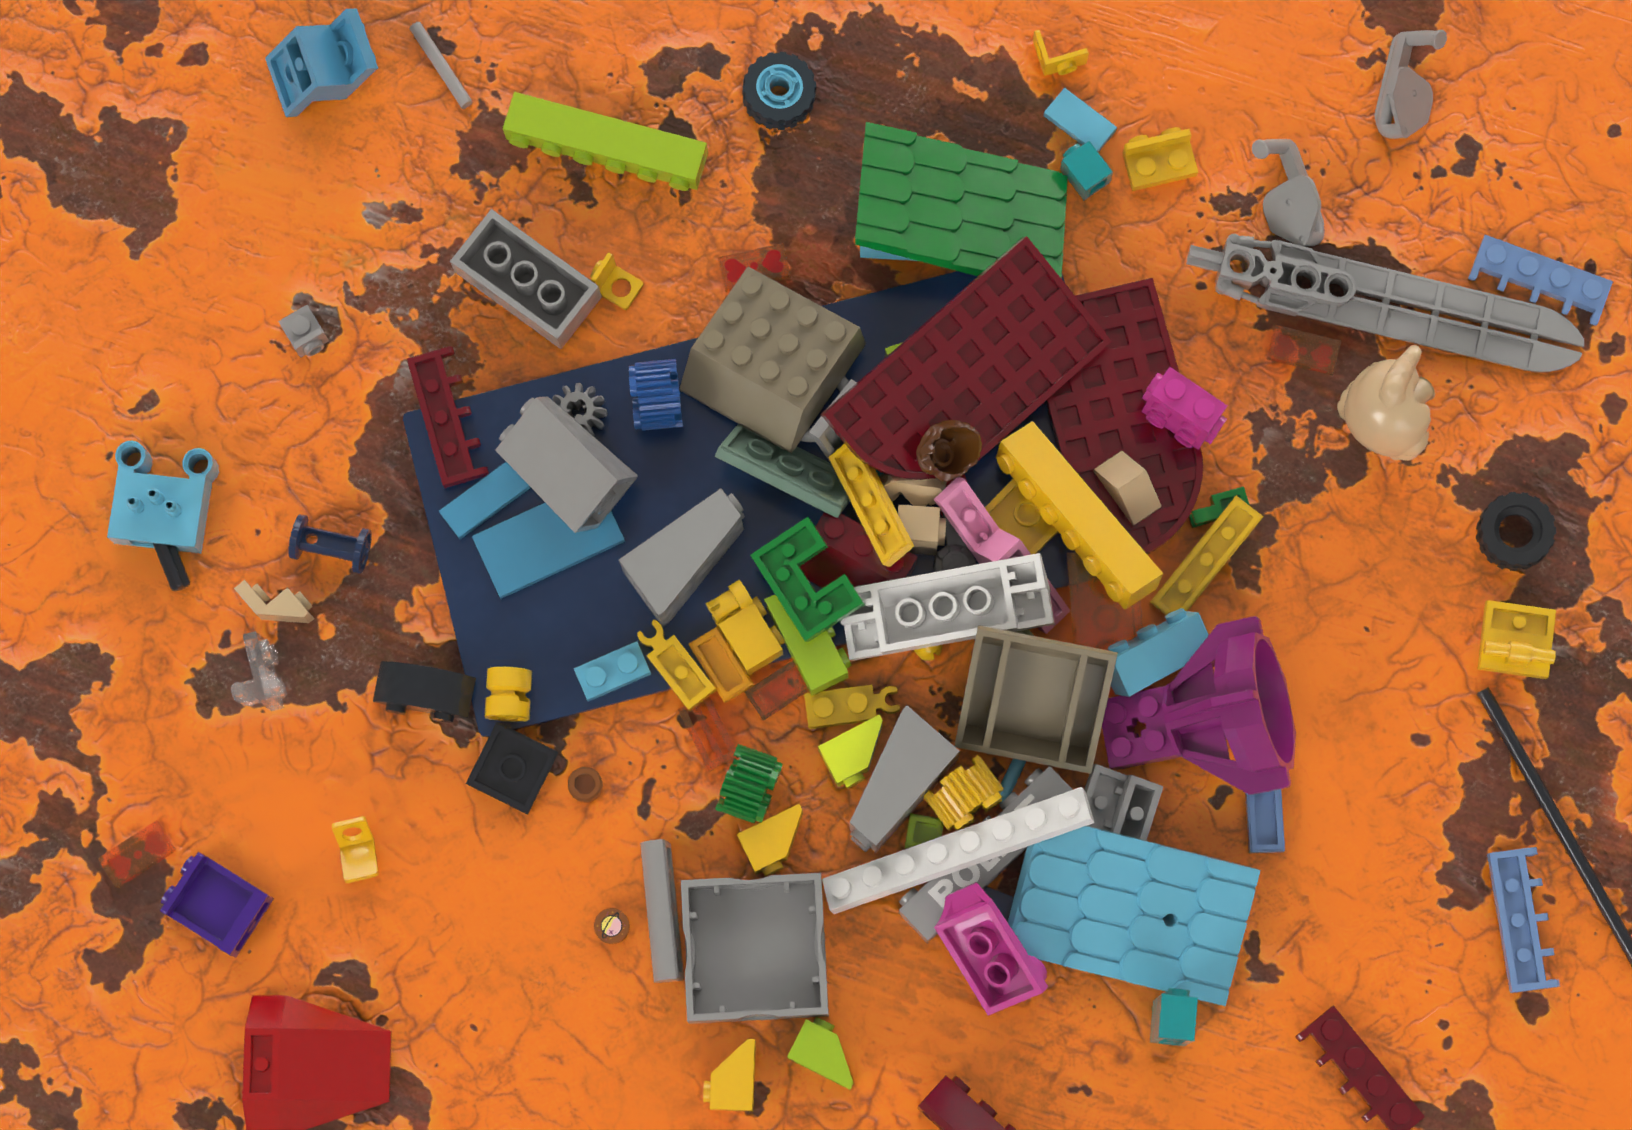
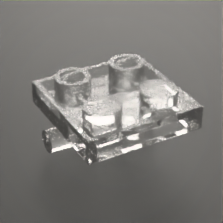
(265, 685)

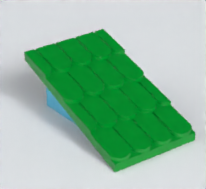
(953, 203)

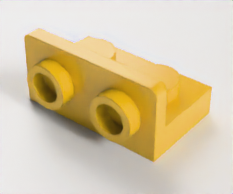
(1159, 158)

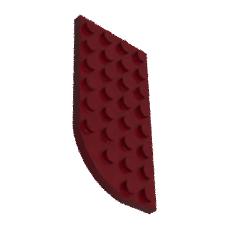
(975, 361)
(1103, 406)

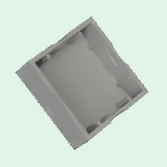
(754, 948)

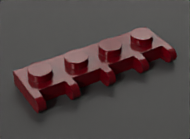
(443, 417)
(1362, 1071)

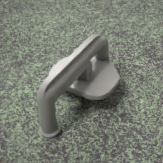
(1402, 90)
(1294, 205)

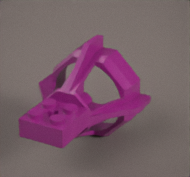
(1203, 706)

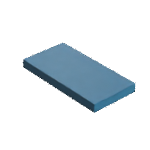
(539, 546)

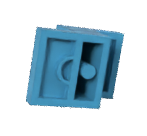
(321, 62)

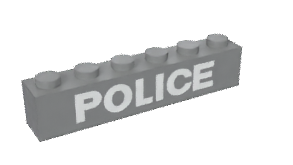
(924, 907)

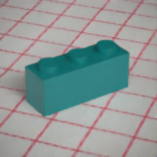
(1174, 1018)

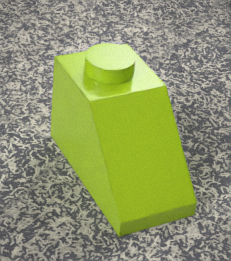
(821, 1052)

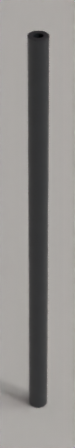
(1557, 821)

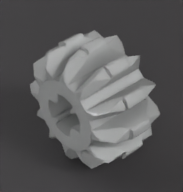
(590, 405)

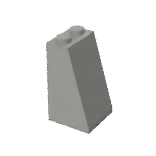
(564, 464)
(682, 554)
(907, 769)

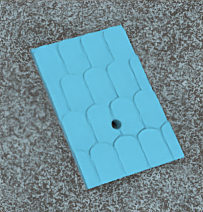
(1134, 911)

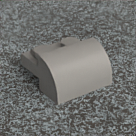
(1122, 802)

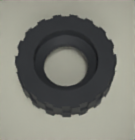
(1527, 507)

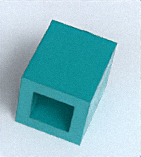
(1085, 169)

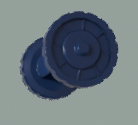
(330, 544)

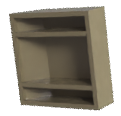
(770, 359)
(1035, 699)

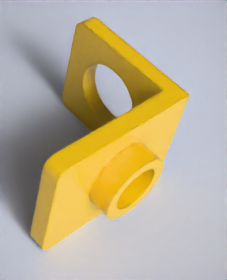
(1062, 64)
(604, 276)
(357, 851)

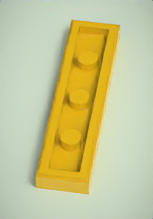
(872, 506)
(1207, 557)

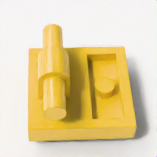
(1517, 639)

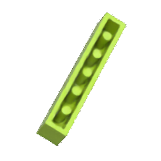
(605, 141)

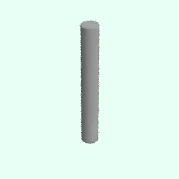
(441, 65)

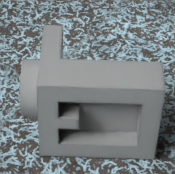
(304, 332)

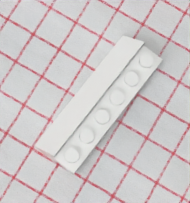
(949, 606)

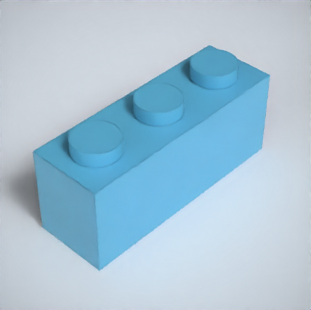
(1156, 651)

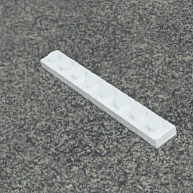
(958, 850)

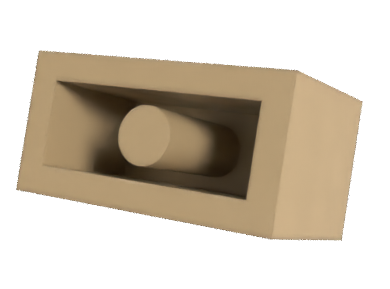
(924, 527)

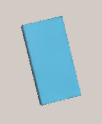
(1079, 120)

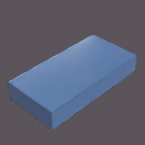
(1265, 822)

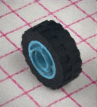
(783, 71)

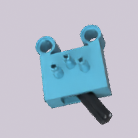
(162, 509)

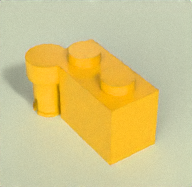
(745, 629)

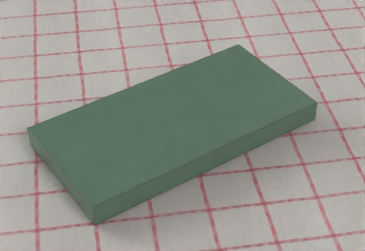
(795, 473)

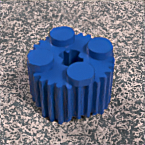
(657, 393)

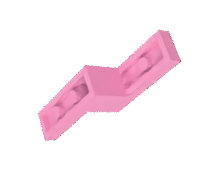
(984, 537)

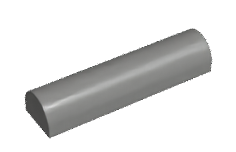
(662, 911)

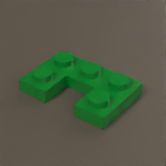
(781, 568)

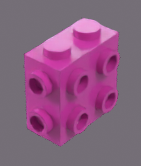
(1183, 409)

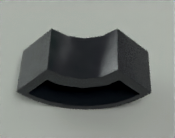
(424, 690)

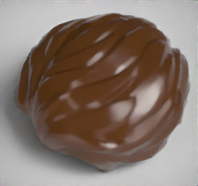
(949, 449)

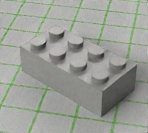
(526, 279)

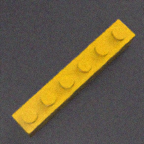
(1078, 515)

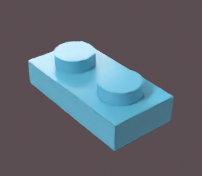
(612, 671)

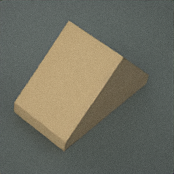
(1129, 487)

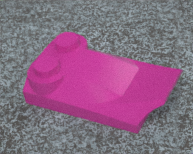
(988, 950)

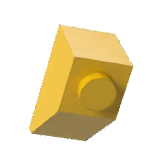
(771, 841)
(733, 1081)

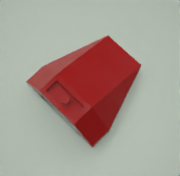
(310, 1065)

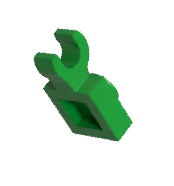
(1218, 505)

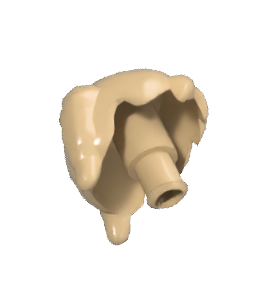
(1389, 408)

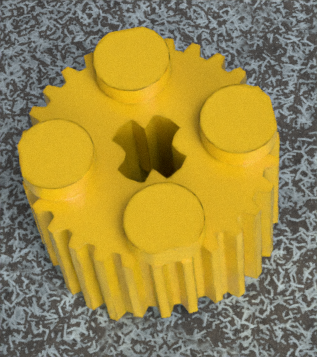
(965, 794)

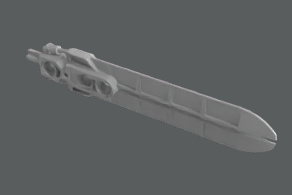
(1393, 286)

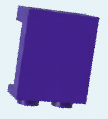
(215, 903)

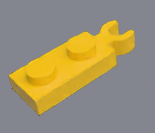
(677, 668)
(847, 706)

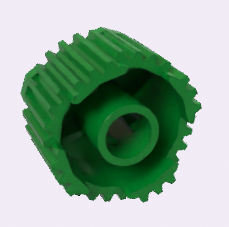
(747, 784)

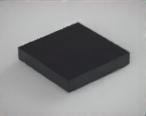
(512, 768)

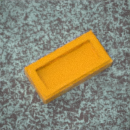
(721, 664)

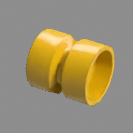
(508, 694)

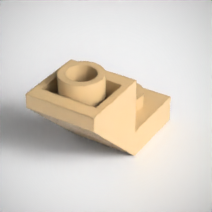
(915, 491)
(283, 607)

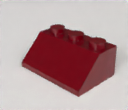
(851, 554)
(953, 1109)

